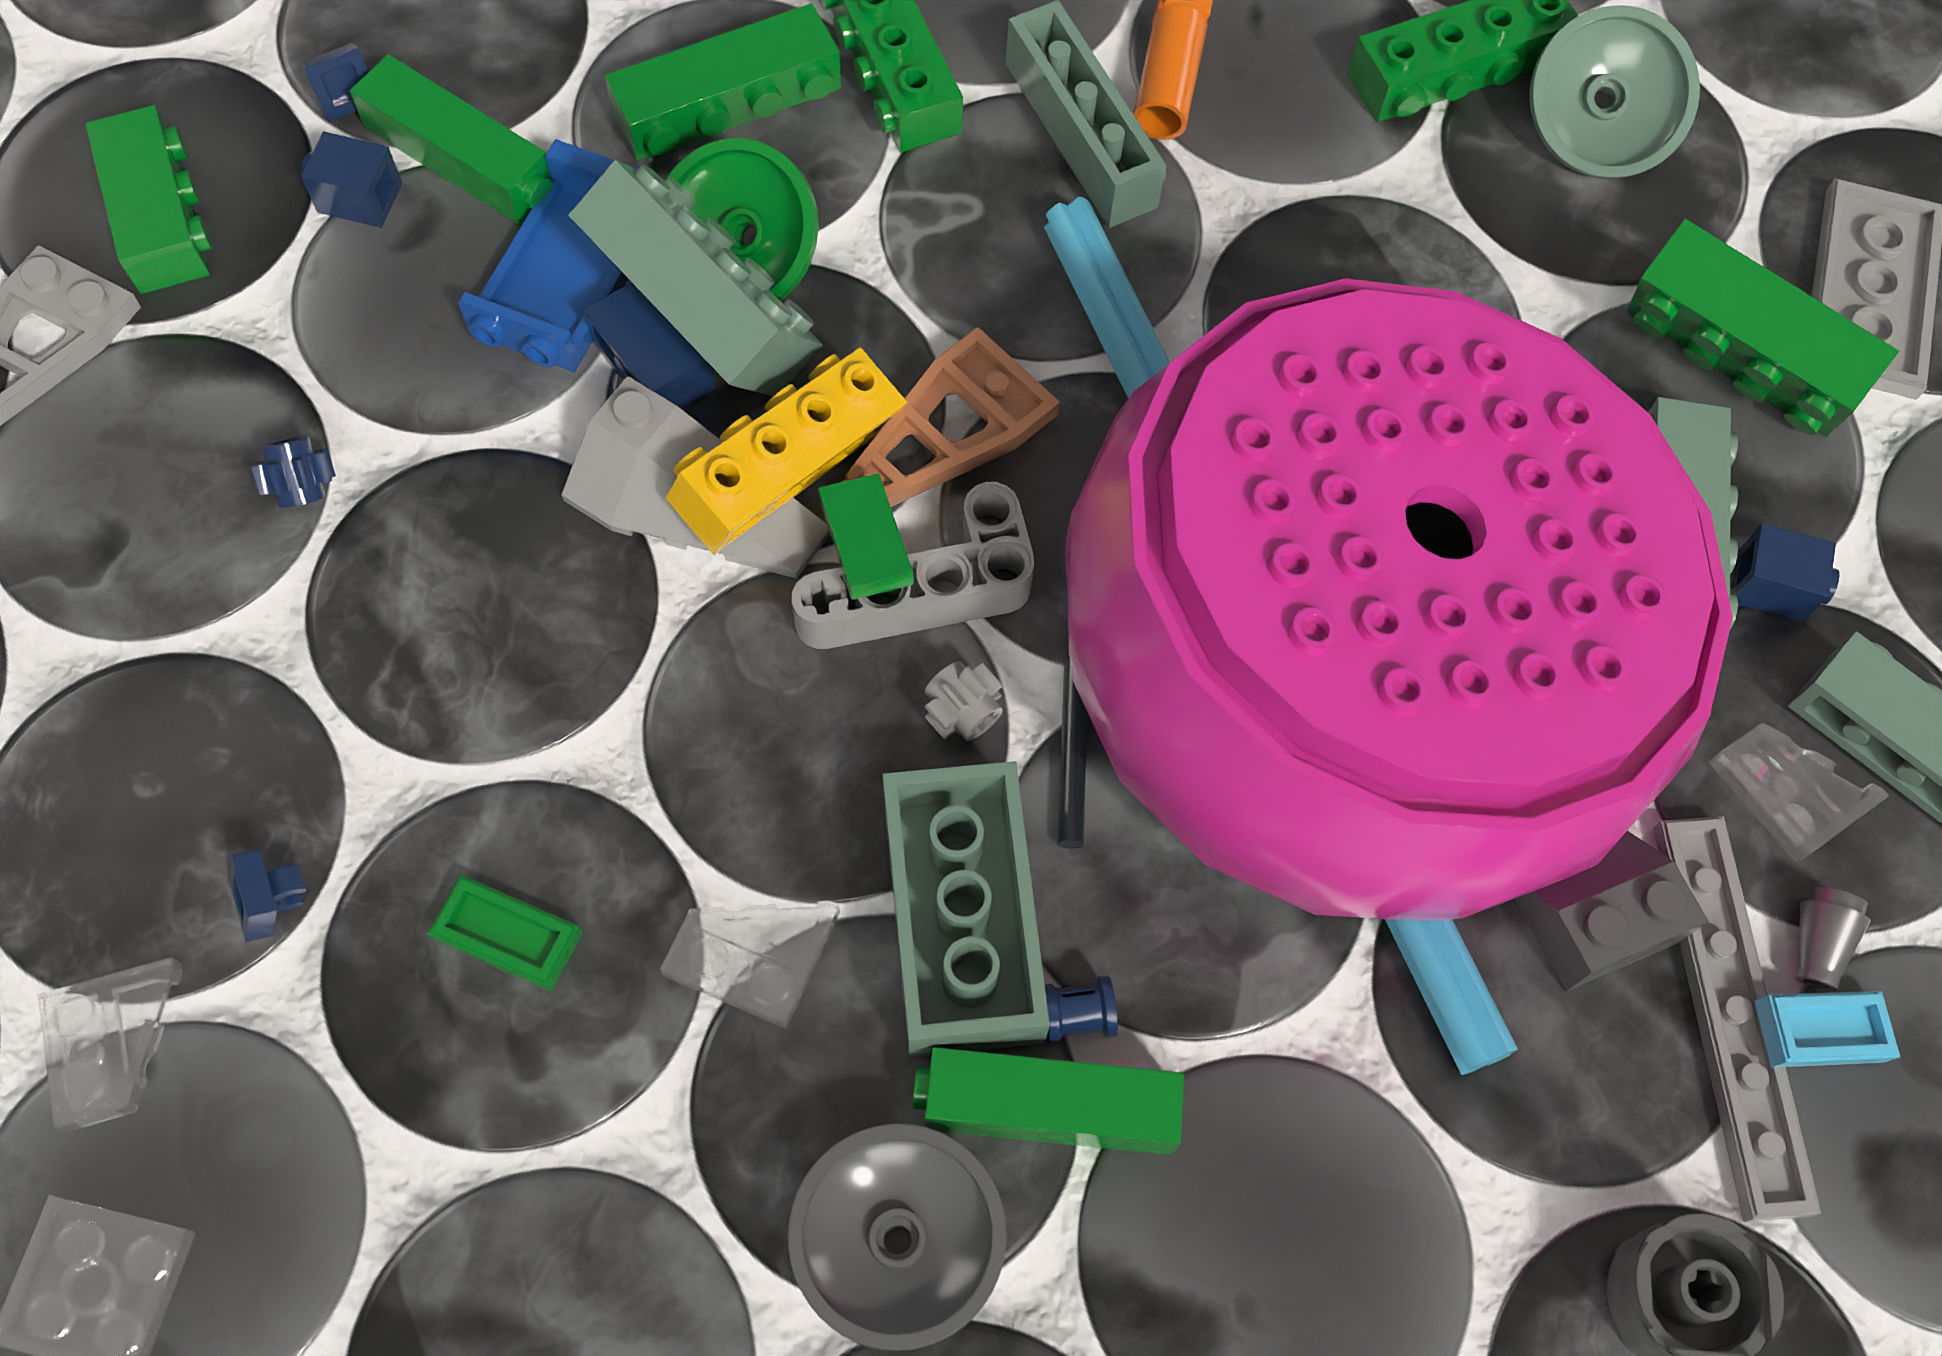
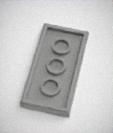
(1882, 273)

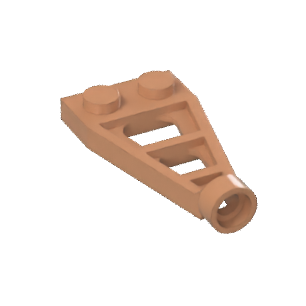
(986, 381)

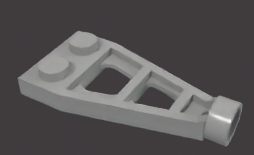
(69, 297)

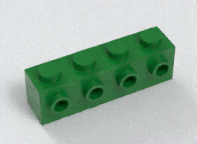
(1452, 52)
(901, 68)

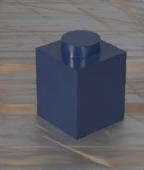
(351, 179)
(1785, 572)

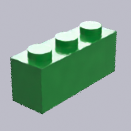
(149, 199)

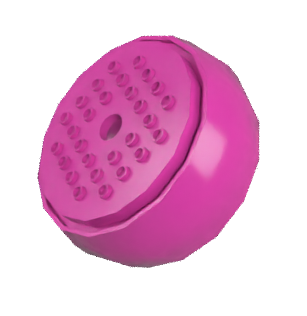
(1328, 690)

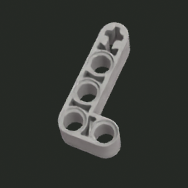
(918, 605)

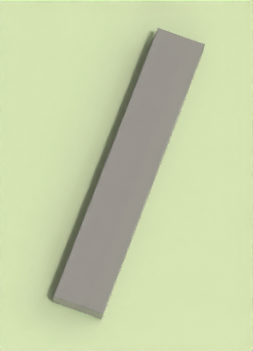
(1724, 981)

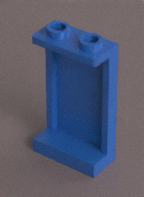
(548, 272)

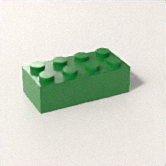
(1758, 330)

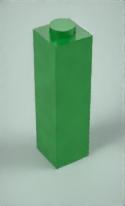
(452, 139)
(1051, 1101)

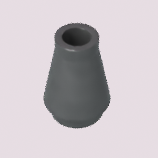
(1828, 935)

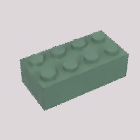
(696, 278)
(964, 909)

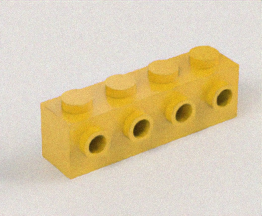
(784, 449)

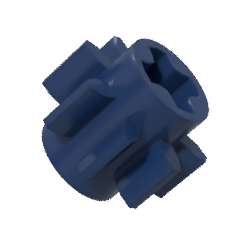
(293, 471)

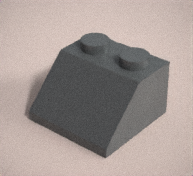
(1612, 913)

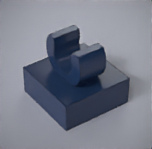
(333, 77)
(263, 894)

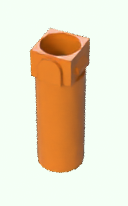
(1171, 67)

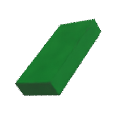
(865, 536)
(505, 933)

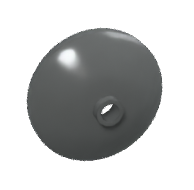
(888, 1182)

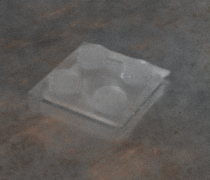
(92, 1283)

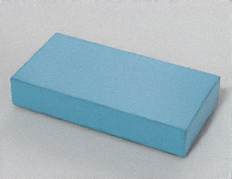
(1826, 1029)

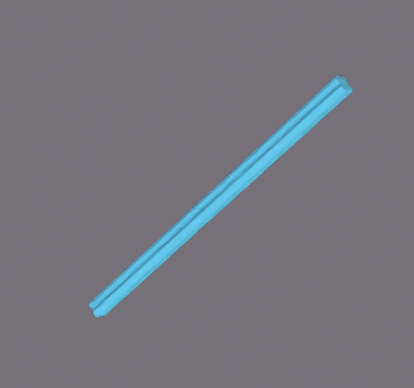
(1430, 948)

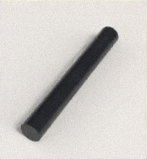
(1072, 765)

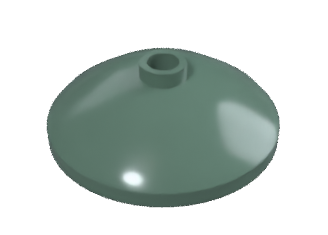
(1648, 83)

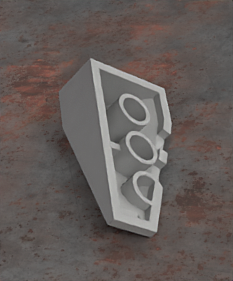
(628, 471)

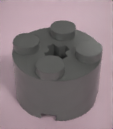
(1701, 1254)

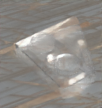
(1792, 790)
(752, 955)
(102, 1040)

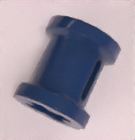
(1081, 1010)

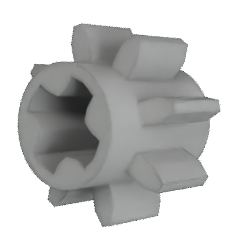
(963, 701)

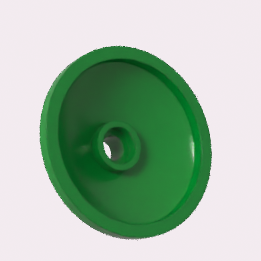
(755, 186)

